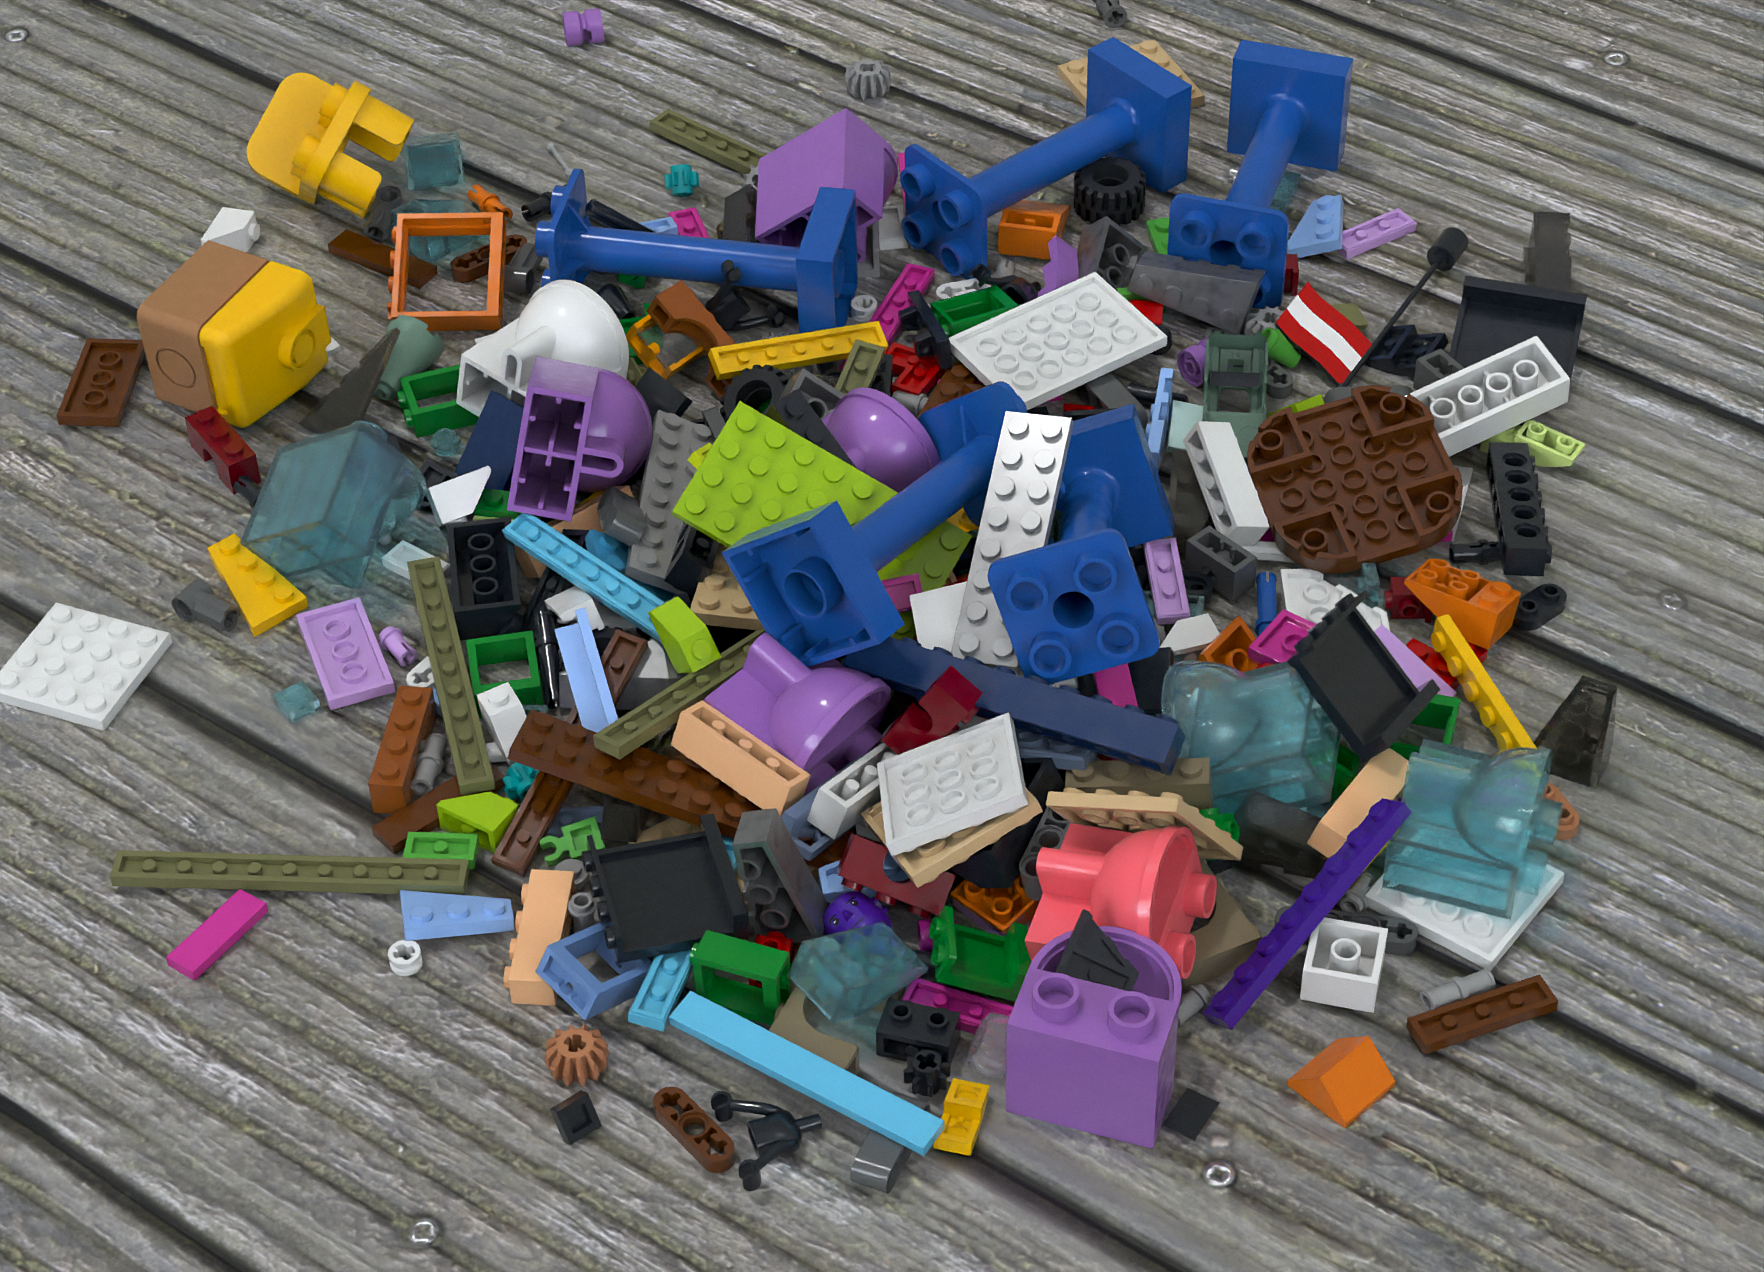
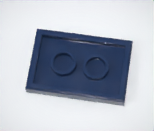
(494, 441)

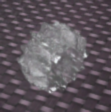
(988, 1046)

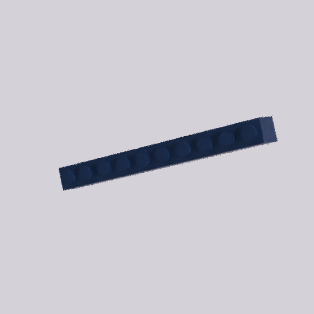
(1032, 703)

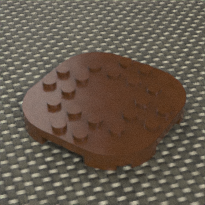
(1355, 480)

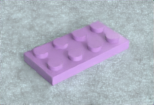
(345, 653)

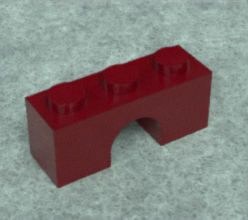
(217, 440)
(947, 701)
(863, 866)

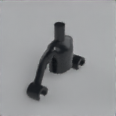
(1015, 287)
(730, 306)
(770, 1136)

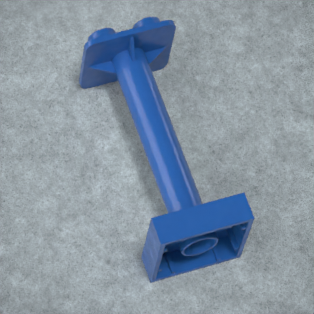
(1281, 112)
(1131, 114)
(819, 270)
(818, 576)
(1080, 599)

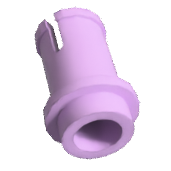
(392, 640)

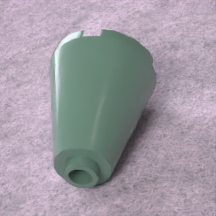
(411, 355)

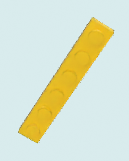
(794, 349)
(1478, 685)

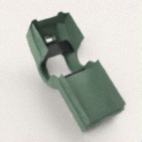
(1251, 354)

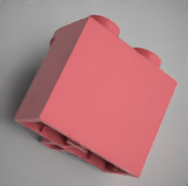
(1127, 882)

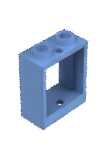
(589, 995)

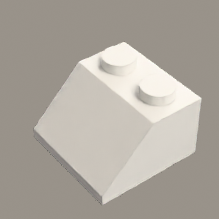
(458, 497)

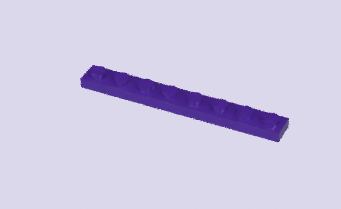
(1306, 913)

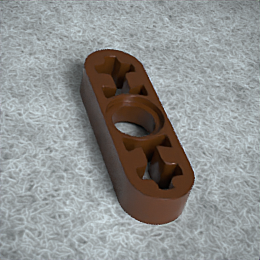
(473, 263)
(698, 1144)

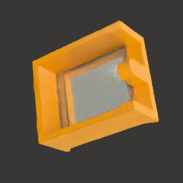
(661, 351)

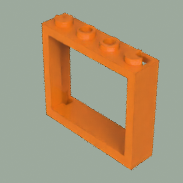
(450, 225)

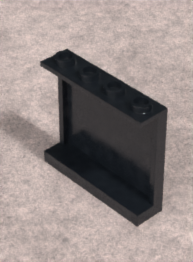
(1503, 314)
(1358, 680)
(665, 892)

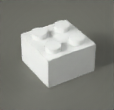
(1344, 964)

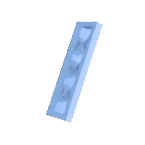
(586, 674)

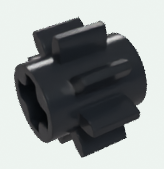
(926, 1073)

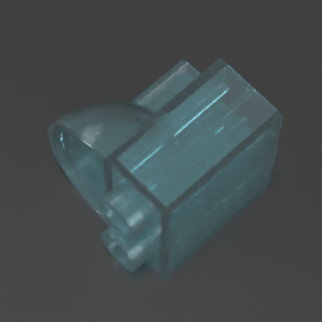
(332, 503)
(1256, 729)
(1473, 827)

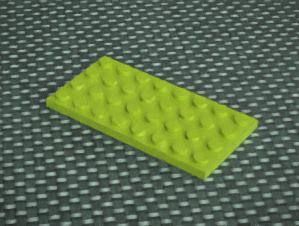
(769, 474)

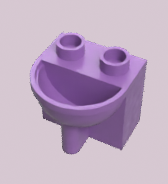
(834, 155)
(576, 435)
(882, 438)
(807, 714)
(1093, 1050)

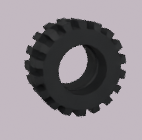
(1110, 189)
(753, 389)

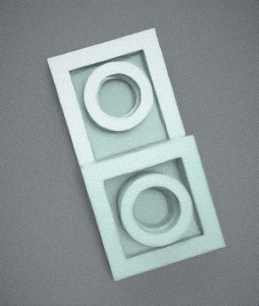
(1181, 421)

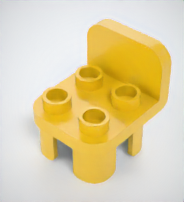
(307, 130)

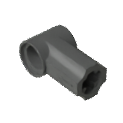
(379, 222)
(521, 270)
(201, 603)

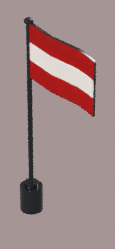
(1333, 339)

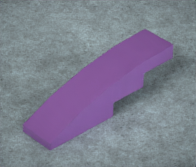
(1062, 267)

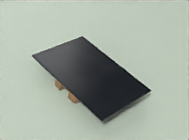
(1191, 1113)

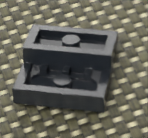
(1402, 348)
(661, 395)

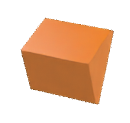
(1232, 647)
(1344, 1079)

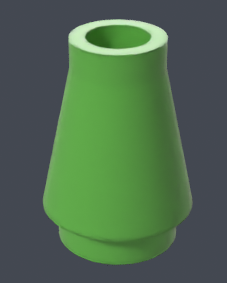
(1280, 348)

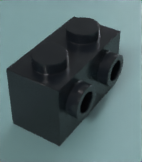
(912, 1027)

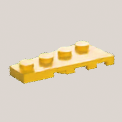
(257, 588)

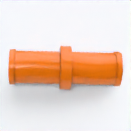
(488, 201)

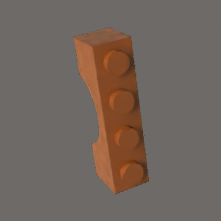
(681, 312)
(394, 768)

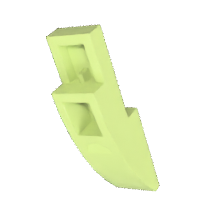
(1544, 443)

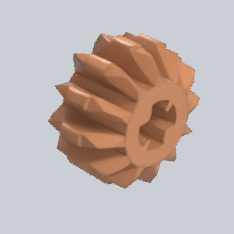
(576, 1055)

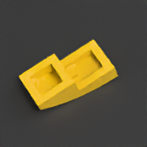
(962, 1116)

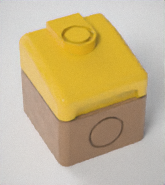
(233, 334)

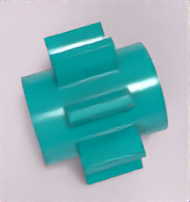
(681, 180)
(518, 780)

